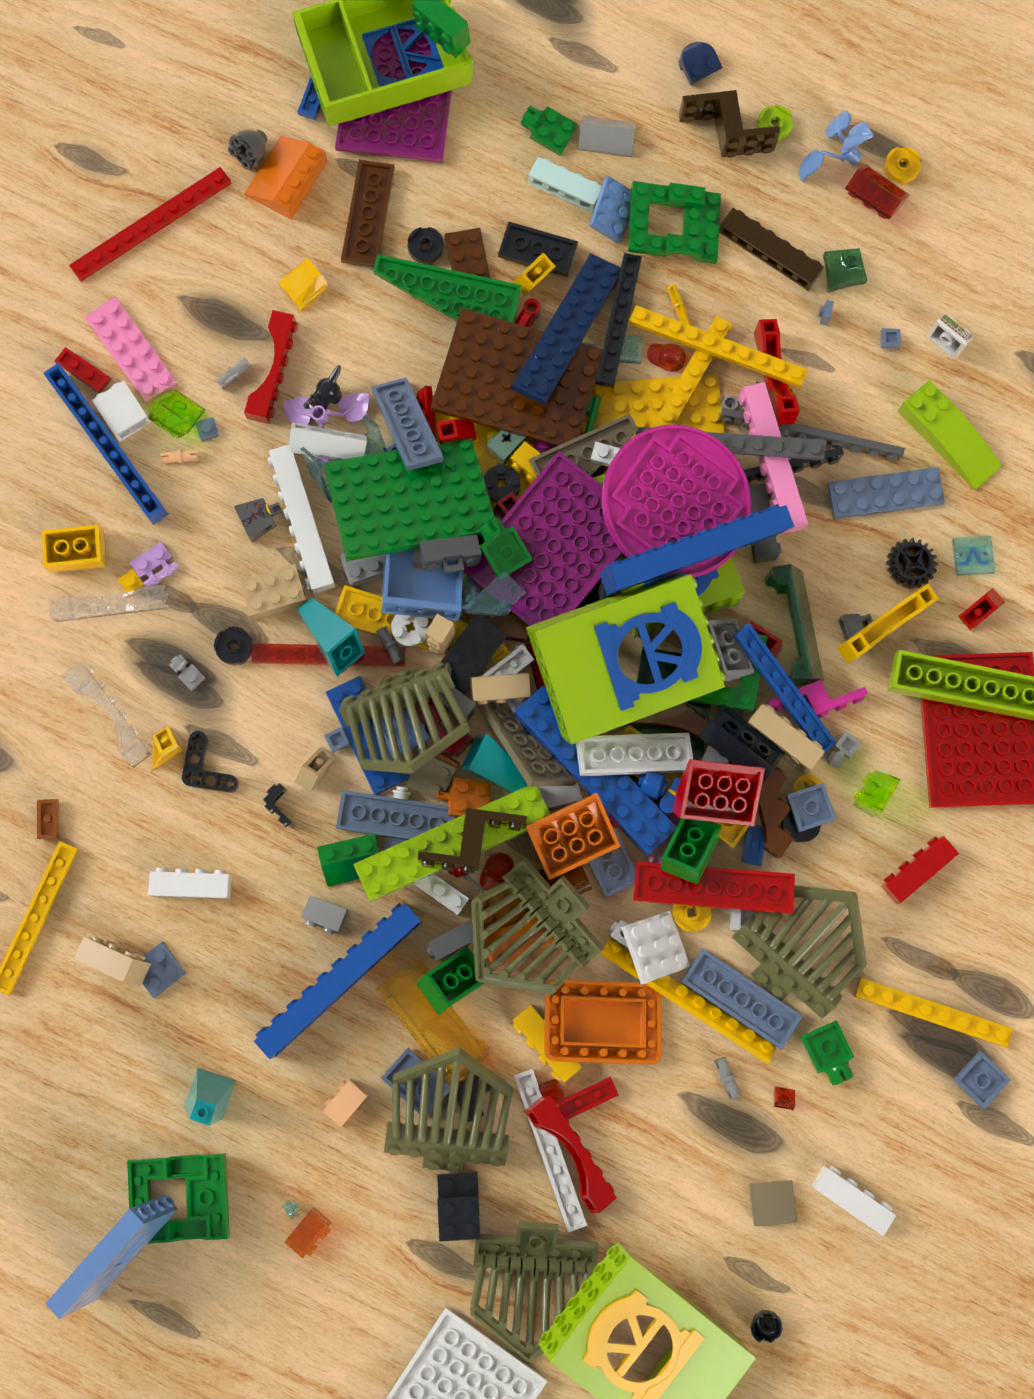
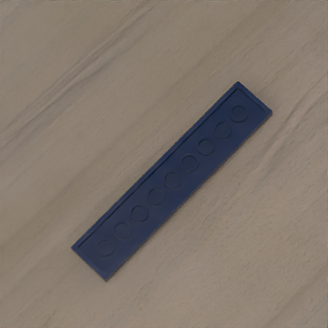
(567, 329)

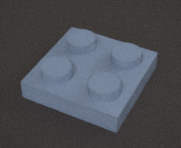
(811, 807)
(162, 971)
(981, 1080)

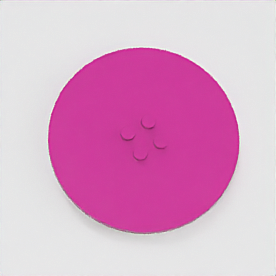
(672, 486)

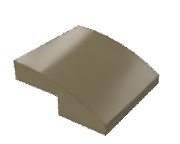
(773, 1203)

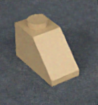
(315, 768)

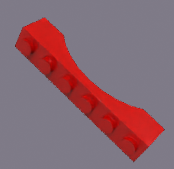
(781, 397)
(261, 401)
(594, 1189)

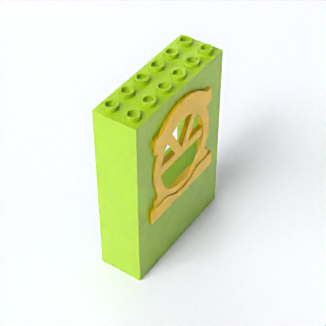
(698, 1365)

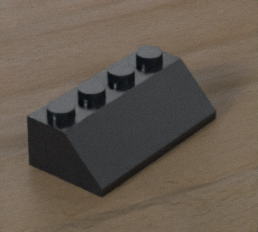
(740, 742)

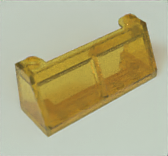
(431, 1032)

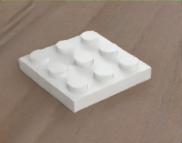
(655, 947)

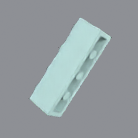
(564, 184)

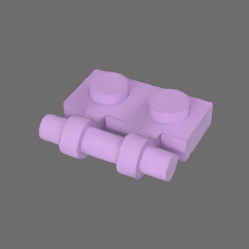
(152, 560)

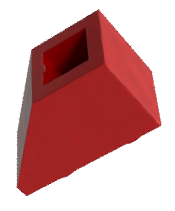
(455, 430)

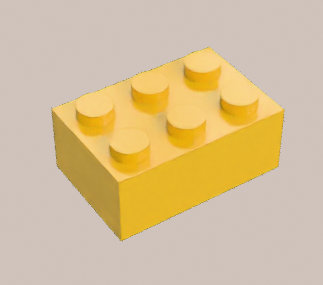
(73, 548)

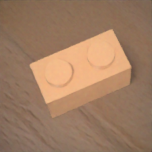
(345, 1102)

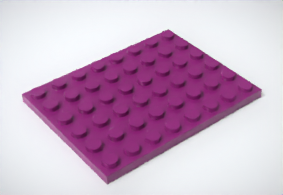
(404, 131)
(566, 537)

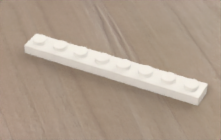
(552, 1157)

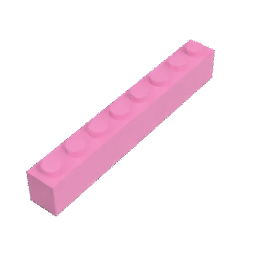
(777, 470)

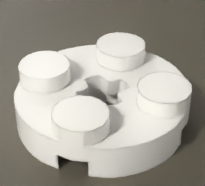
(413, 638)

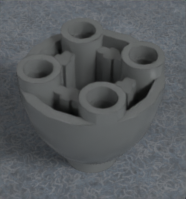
(248, 147)

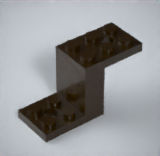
(726, 111)
(472, 840)

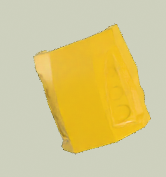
(304, 284)

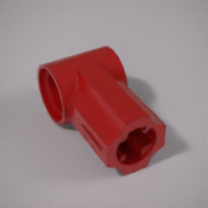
(526, 317)

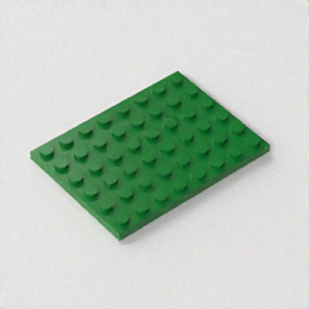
(394, 509)

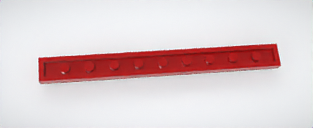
(150, 224)

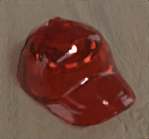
(667, 356)
(494, 869)

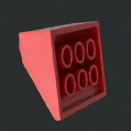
(719, 792)

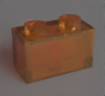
(307, 1233)

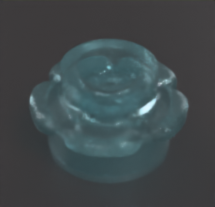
(291, 1209)

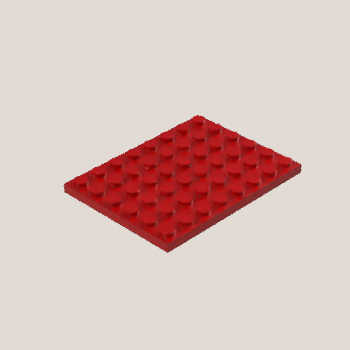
(977, 753)

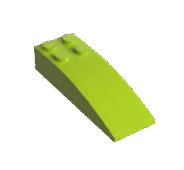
(950, 434)

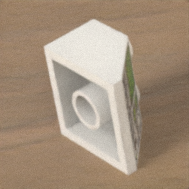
(949, 335)

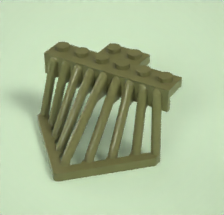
(394, 694)
(556, 911)
(785, 971)
(446, 1146)
(532, 1250)

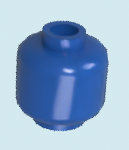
(653, 784)

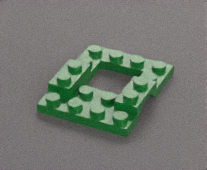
(699, 222)
(205, 1194)

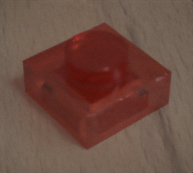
(551, 1088)
(784, 1098)

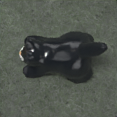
(326, 392)

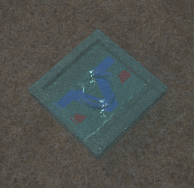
(973, 555)

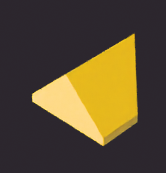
(164, 747)

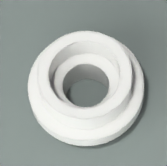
(401, 793)

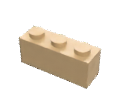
(440, 634)
(499, 688)

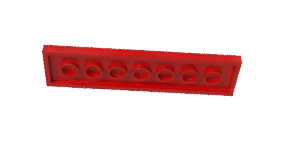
(717, 889)

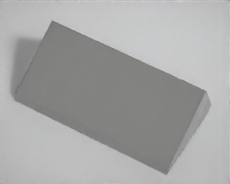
(606, 136)
(732, 657)

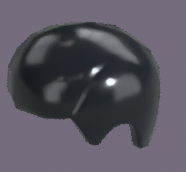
(766, 1326)

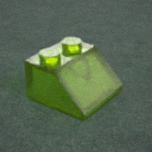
(175, 413)
(875, 793)

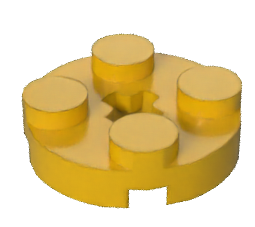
(898, 173)
(692, 923)

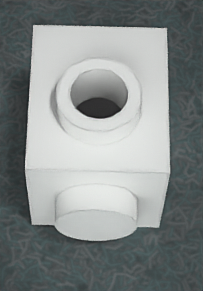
(617, 933)

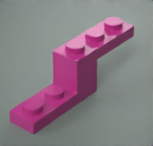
(819, 700)

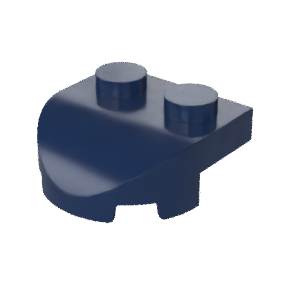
(699, 61)

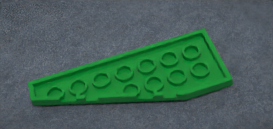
(450, 289)

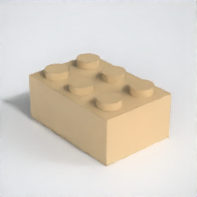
(273, 592)
(112, 960)

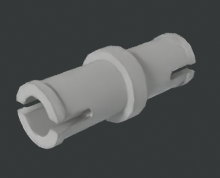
(233, 373)
(727, 1078)

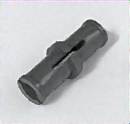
(390, 645)

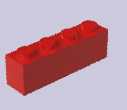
(919, 869)

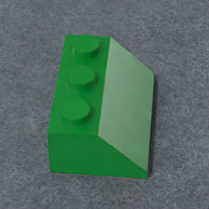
(339, 857)

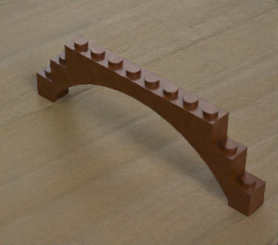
(770, 809)

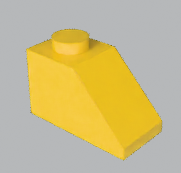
(534, 273)

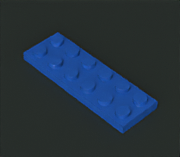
(378, 780)

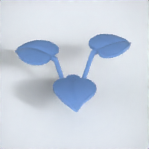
(856, 136)

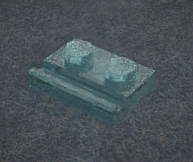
(631, 350)

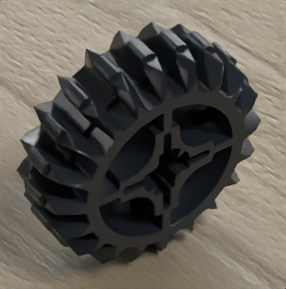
(906, 558)

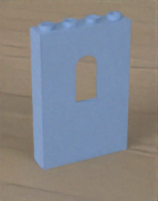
(419, 591)
(111, 1255)

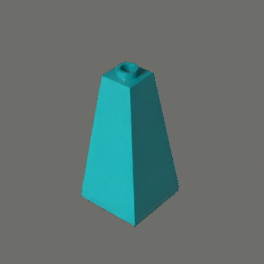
(333, 636)
(493, 765)
(208, 1097)

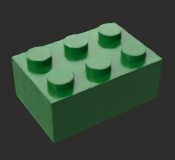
(442, 25)
(691, 849)
(450, 981)

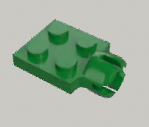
(549, 128)
(503, 547)
(829, 1052)

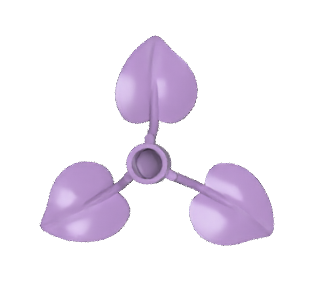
(352, 406)

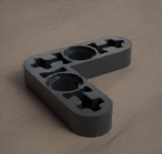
(197, 769)

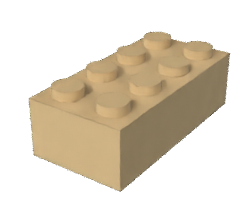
(798, 749)

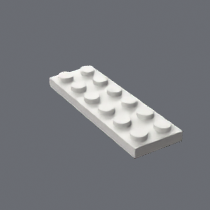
(634, 754)

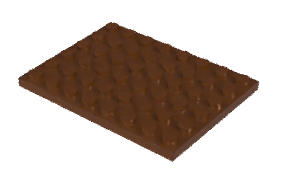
(480, 375)

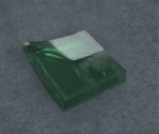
(844, 269)

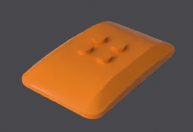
(603, 1023)

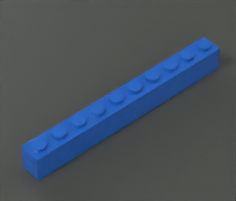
(106, 443)

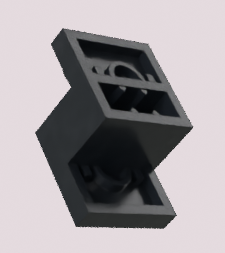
(458, 1206)

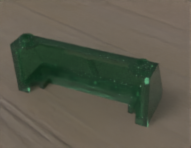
(790, 581)

